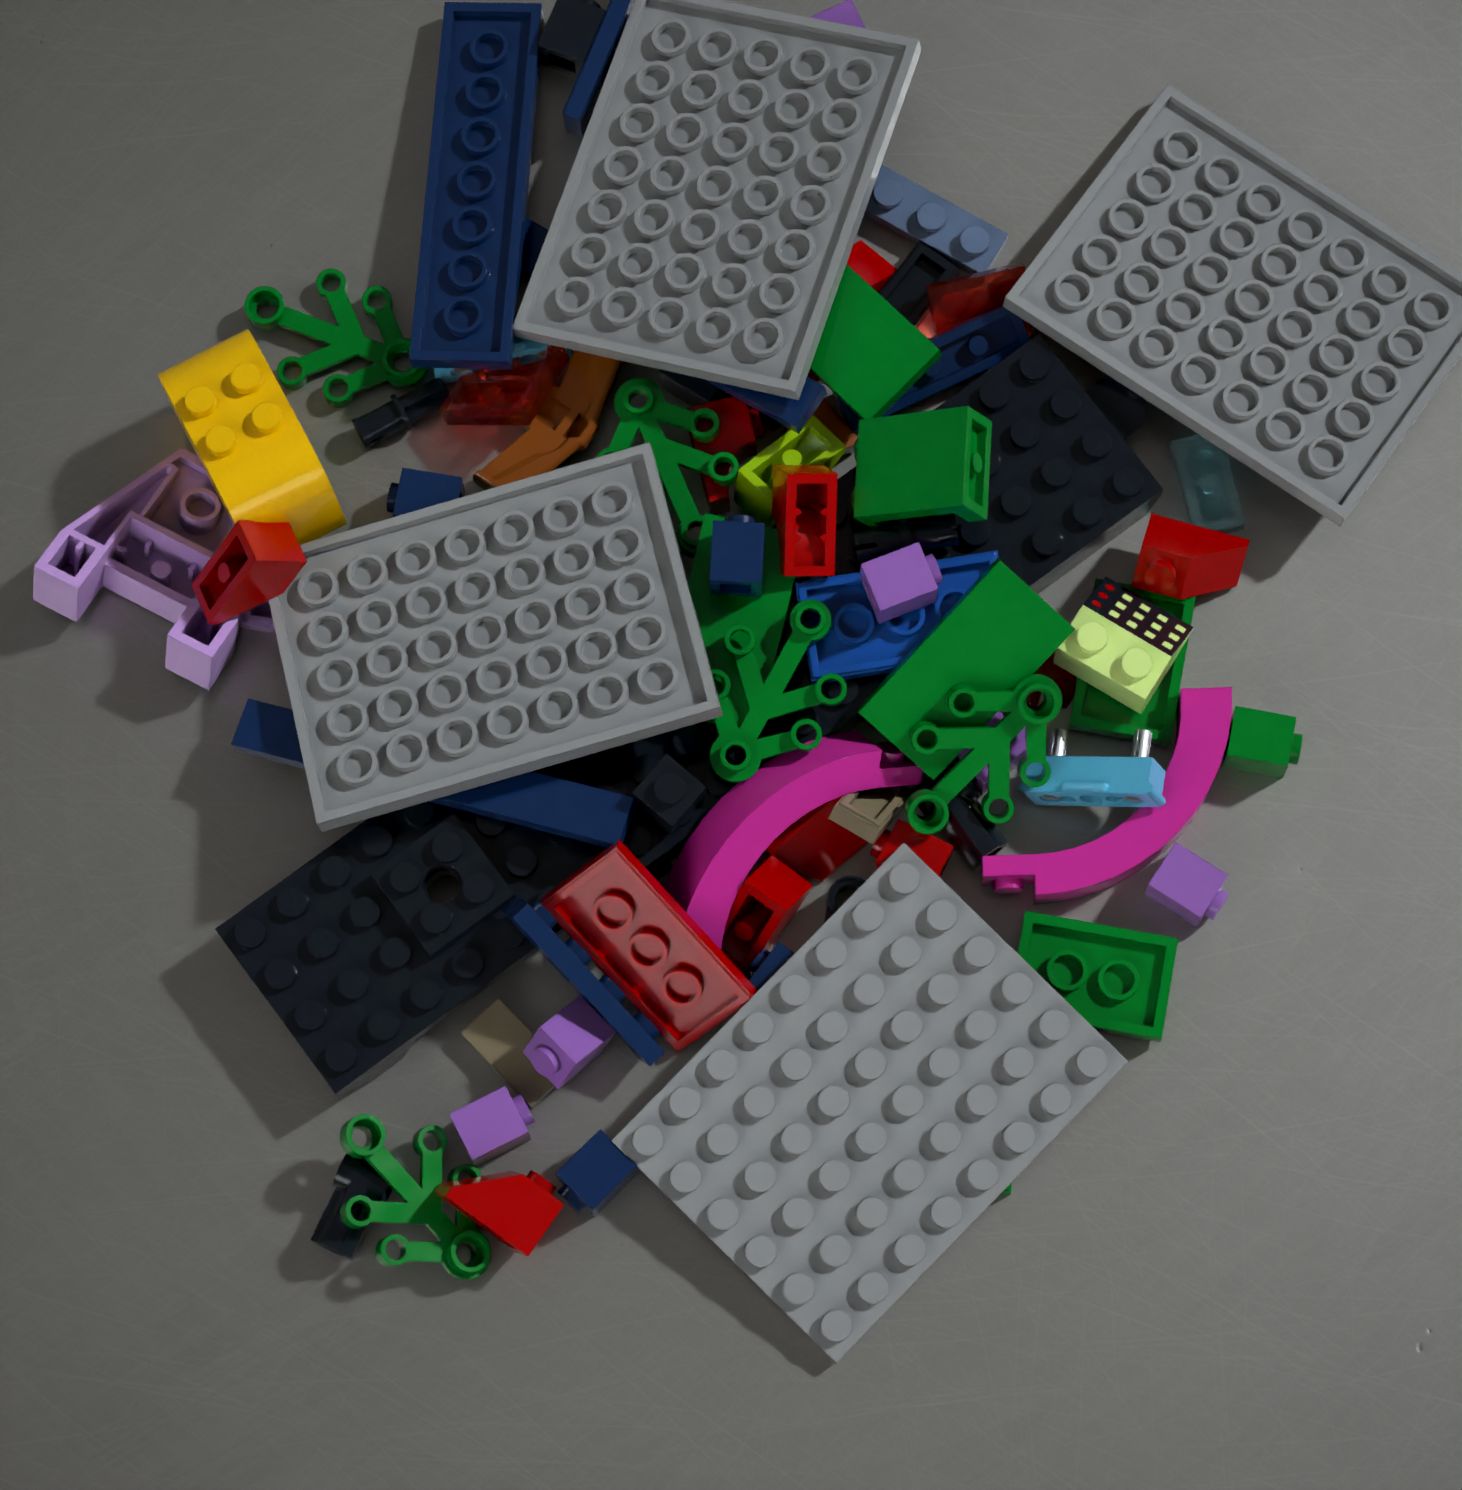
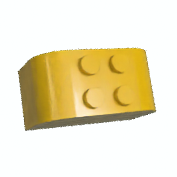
(251, 439)

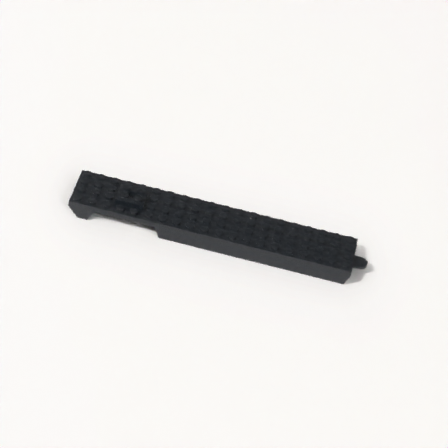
(372, 963)

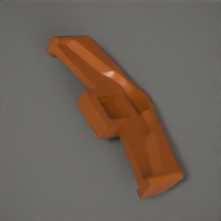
(561, 425)

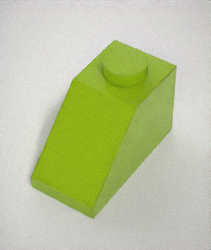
(755, 479)

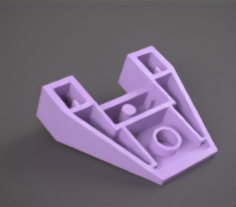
(148, 549)

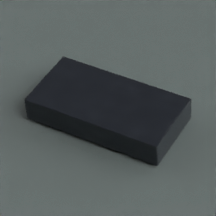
(907, 285)

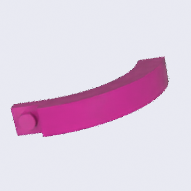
(763, 807)
(1148, 833)

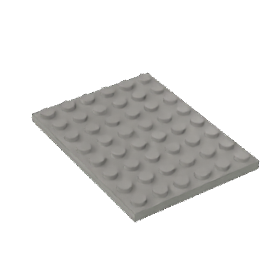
(718, 192)
(1249, 303)
(491, 638)
(869, 1102)

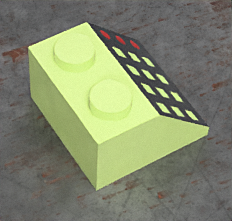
(1122, 644)

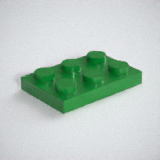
(1103, 715)
(1103, 971)

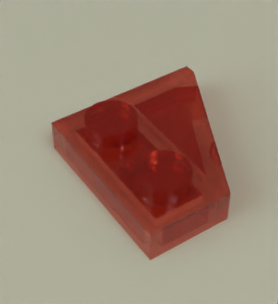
(504, 395)

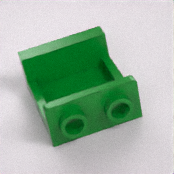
(922, 466)

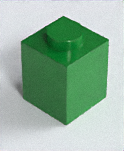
(1262, 742)

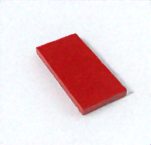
(648, 946)

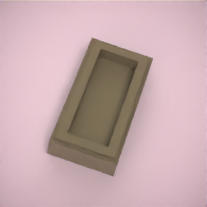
(870, 810)
(501, 1041)

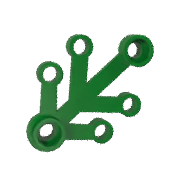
(343, 341)
(668, 452)
(767, 698)
(988, 746)
(420, 1202)

